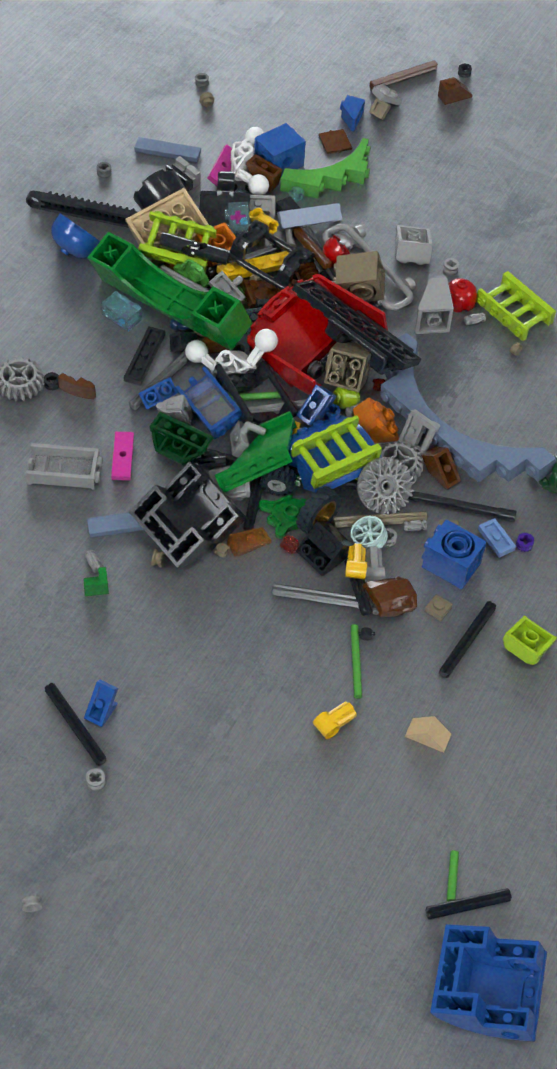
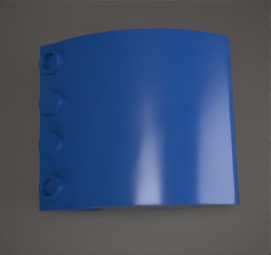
(303, 468)
(489, 983)

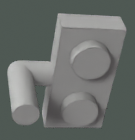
(230, 287)
(239, 436)

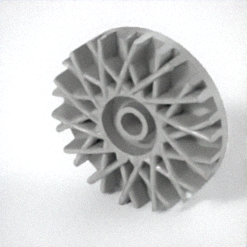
(396, 490)

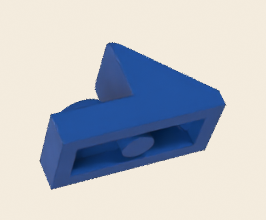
(101, 703)

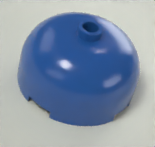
(72, 238)

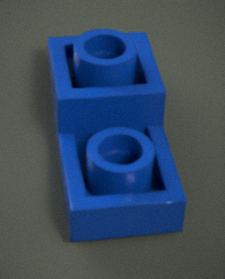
(158, 393)

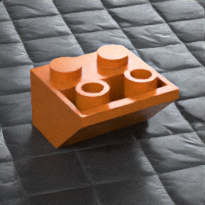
(377, 421)

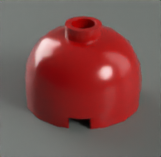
(333, 248)
(463, 294)

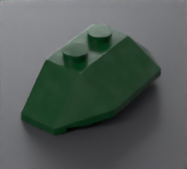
(177, 439)

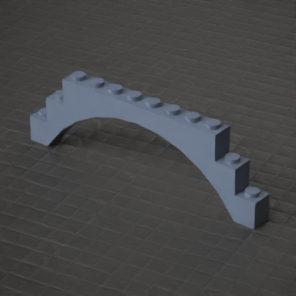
(474, 456)

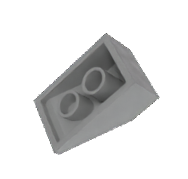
(413, 245)

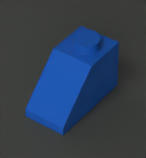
(352, 111)

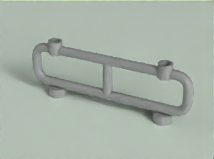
(406, 285)

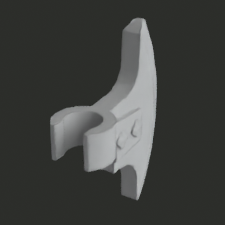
(347, 240)

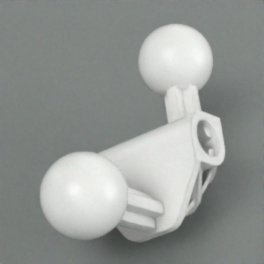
(240, 154)
(233, 361)

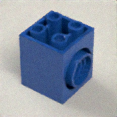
(281, 147)
(453, 553)

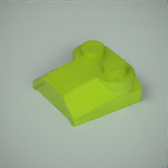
(528, 640)

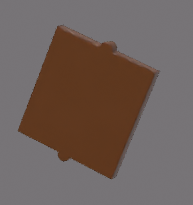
(335, 141)

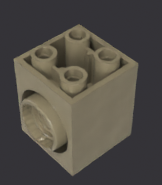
(361, 275)
(347, 366)

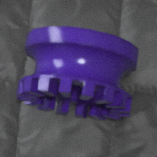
(520, 544)

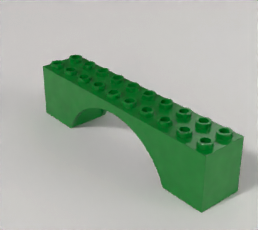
(208, 313)

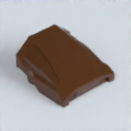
(392, 596)

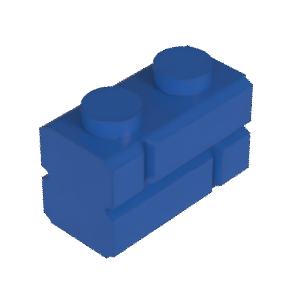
(316, 405)

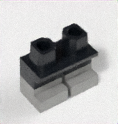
(187, 173)

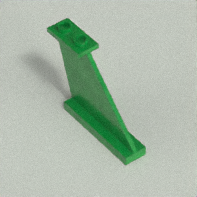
(262, 455)

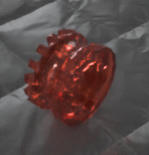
(289, 544)

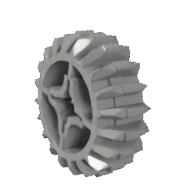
(19, 384)
(407, 455)

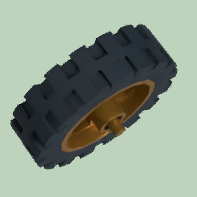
(320, 507)

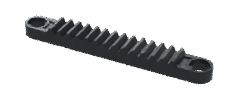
(80, 208)

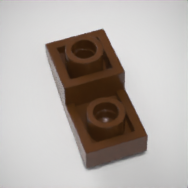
(79, 388)

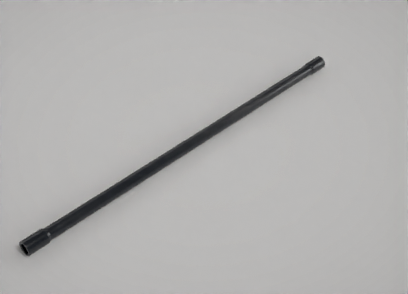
(500, 513)

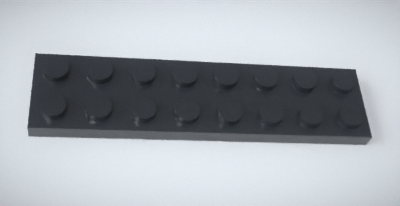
(330, 305)

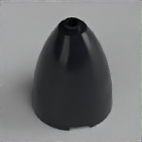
(157, 187)

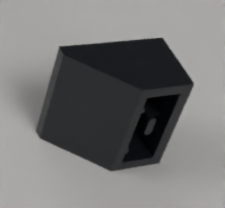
(324, 547)

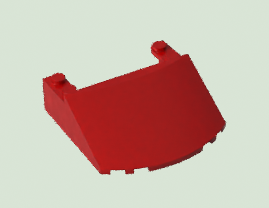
(302, 331)

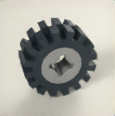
(279, 481)

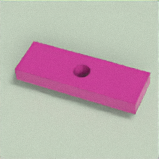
(222, 163)
(122, 456)

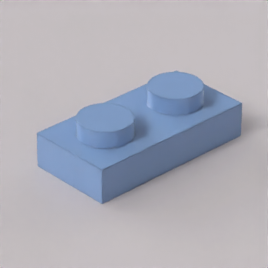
(496, 537)

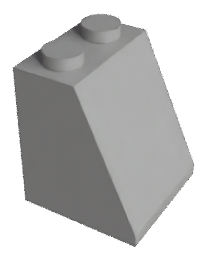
(435, 308)

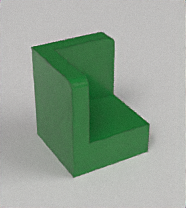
(96, 585)

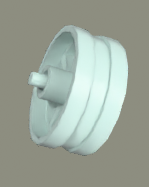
(369, 534)

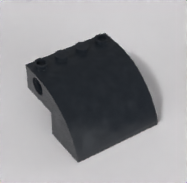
(188, 515)

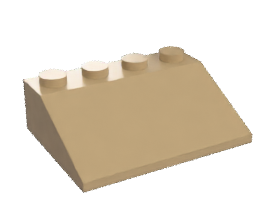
(176, 204)

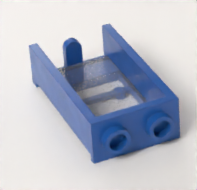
(211, 404)

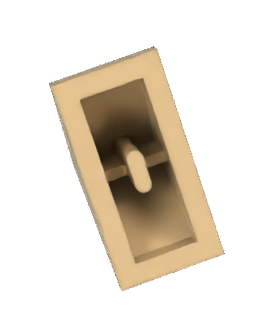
(429, 732)

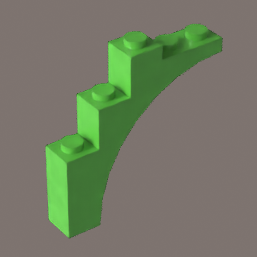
(332, 177)

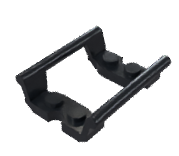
(290, 264)
(343, 334)
(248, 382)

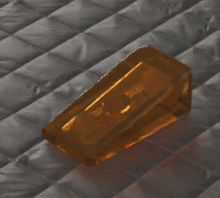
(247, 541)

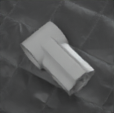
(375, 570)

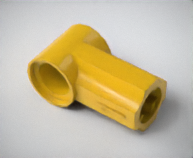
(258, 214)
(356, 565)
(330, 722)

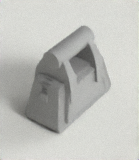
(177, 408)

